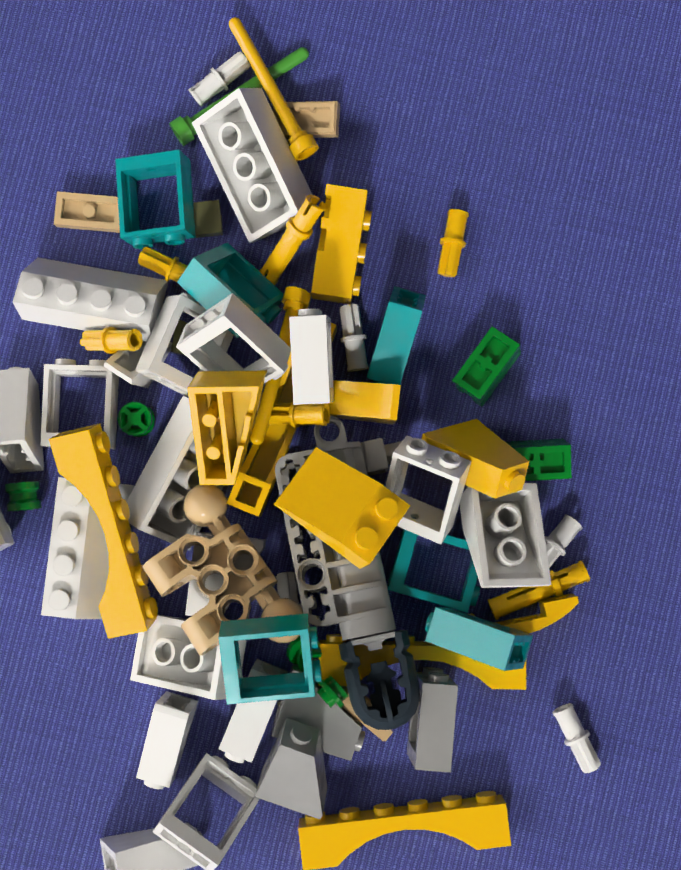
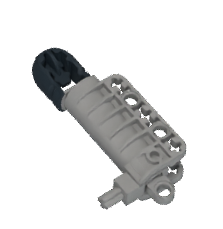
(355, 595)

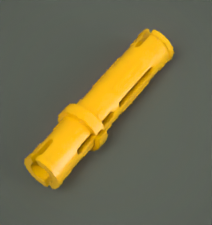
(298, 229)
(525, 596)

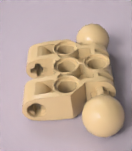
(170, 570)

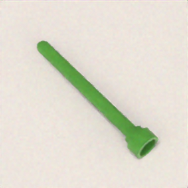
(184, 128)

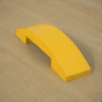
(550, 611)

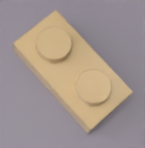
(87, 212)

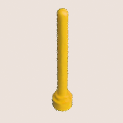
(302, 144)
(293, 300)

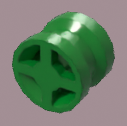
(132, 414)
(23, 496)

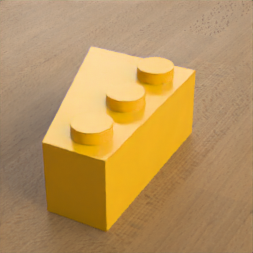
(341, 244)
(222, 421)

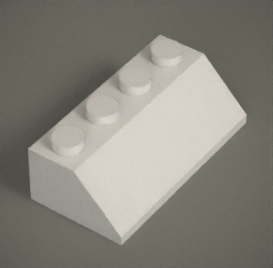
(252, 162)
(88, 297)
(167, 478)
(76, 556)

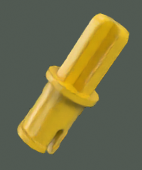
(452, 242)
(161, 264)
(111, 340)
(300, 414)

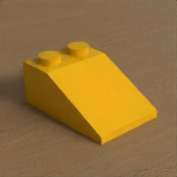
(342, 507)

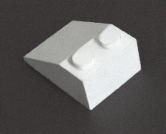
(506, 538)
(170, 661)

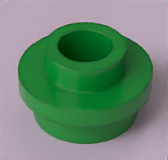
(332, 692)

